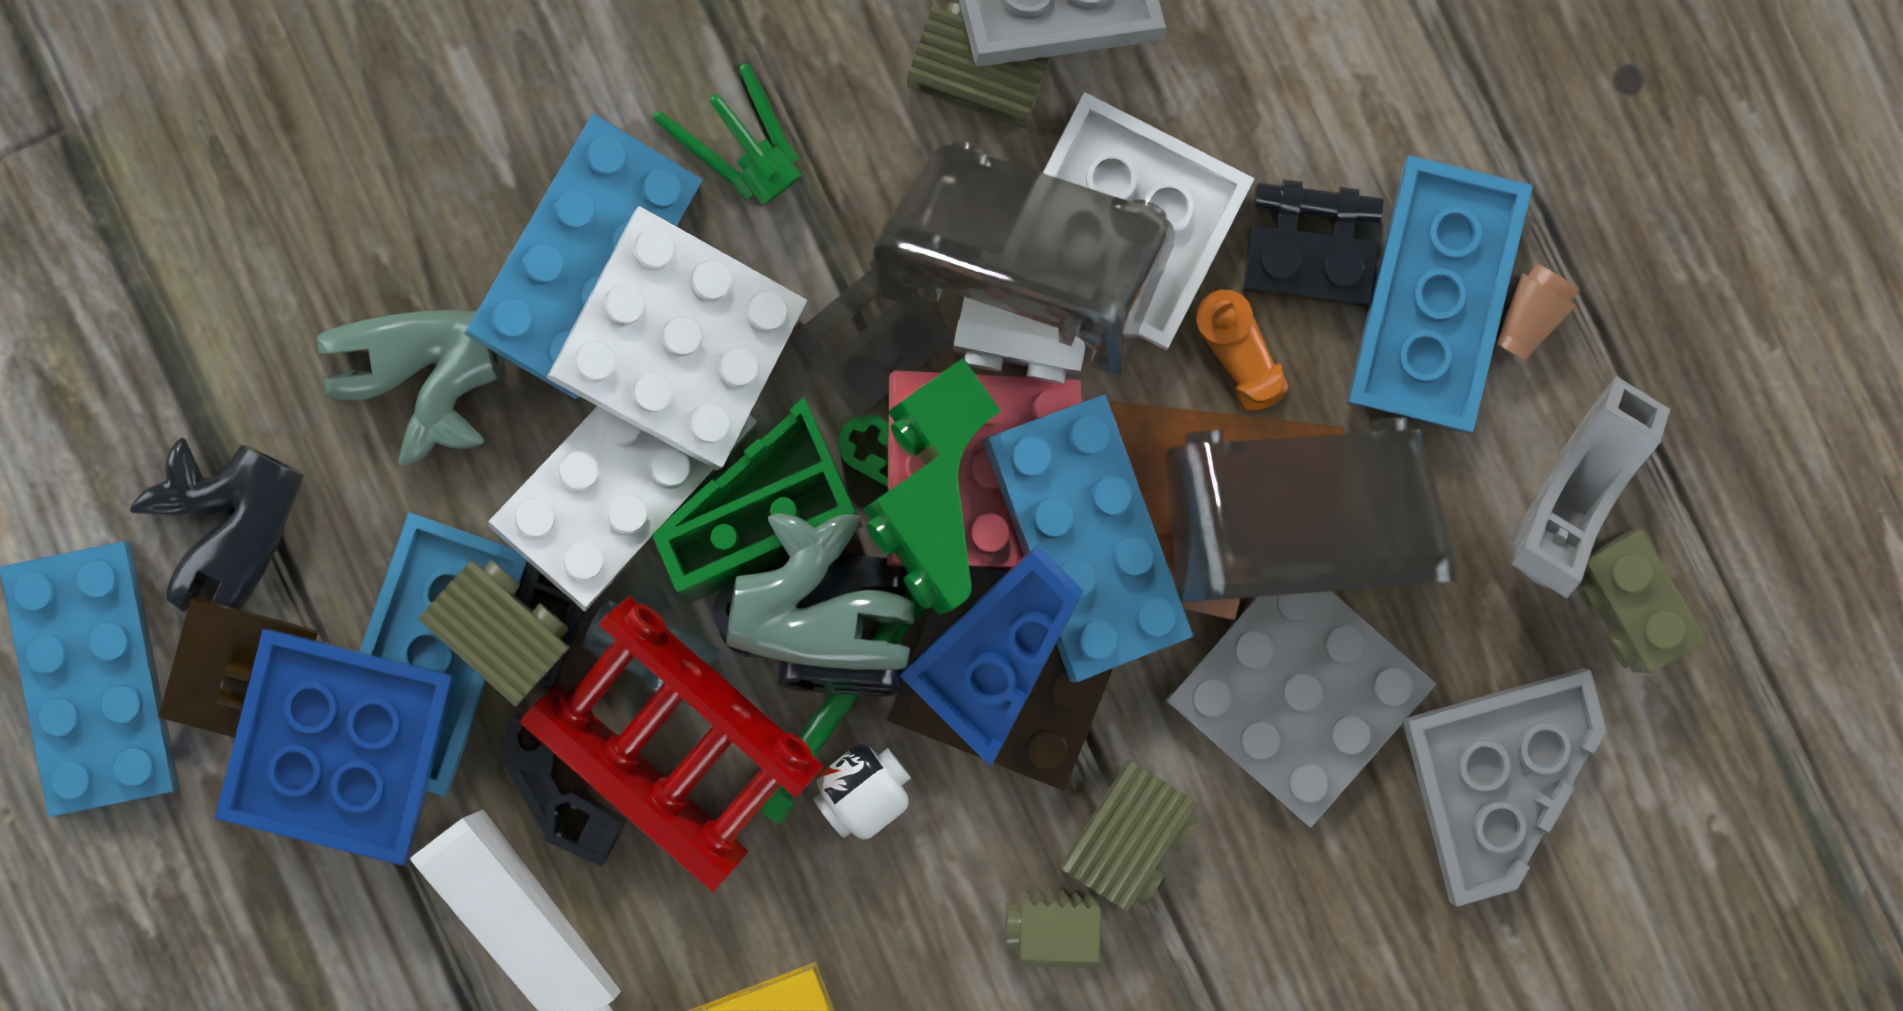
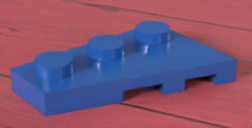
(995, 651)

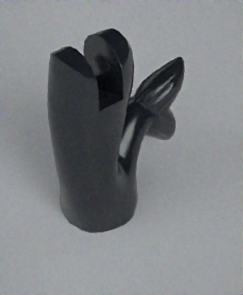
(244, 543)

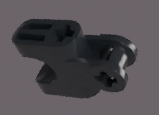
(843, 576)

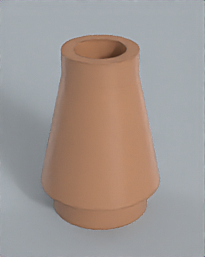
(1535, 310)

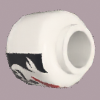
(862, 791)

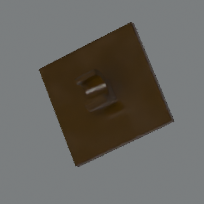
(216, 665)

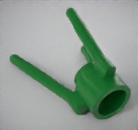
(765, 169)

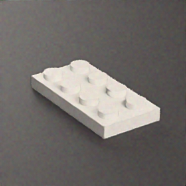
(599, 503)

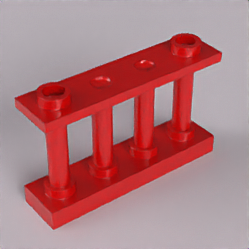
(635, 787)

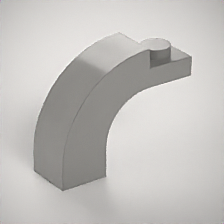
(1585, 484)

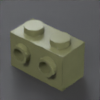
(1638, 603)

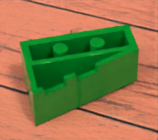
(726, 524)

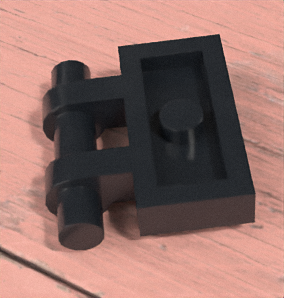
(1312, 263)

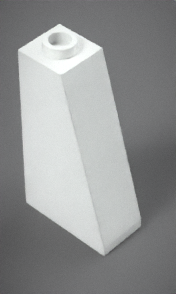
(514, 917)

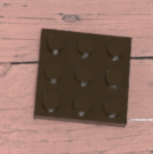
(1050, 724)

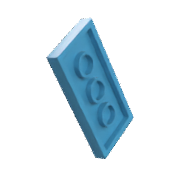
(571, 241)
(1439, 294)
(1082, 505)
(420, 569)
(89, 678)

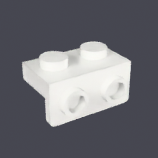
(998, 336)

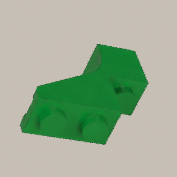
(924, 512)

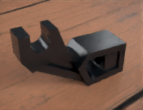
(535, 780)

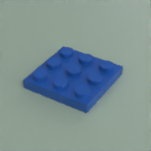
(335, 747)

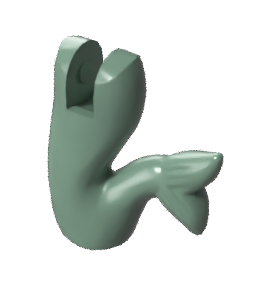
(399, 349)
(823, 634)

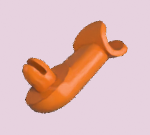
(1235, 339)

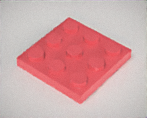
(986, 520)

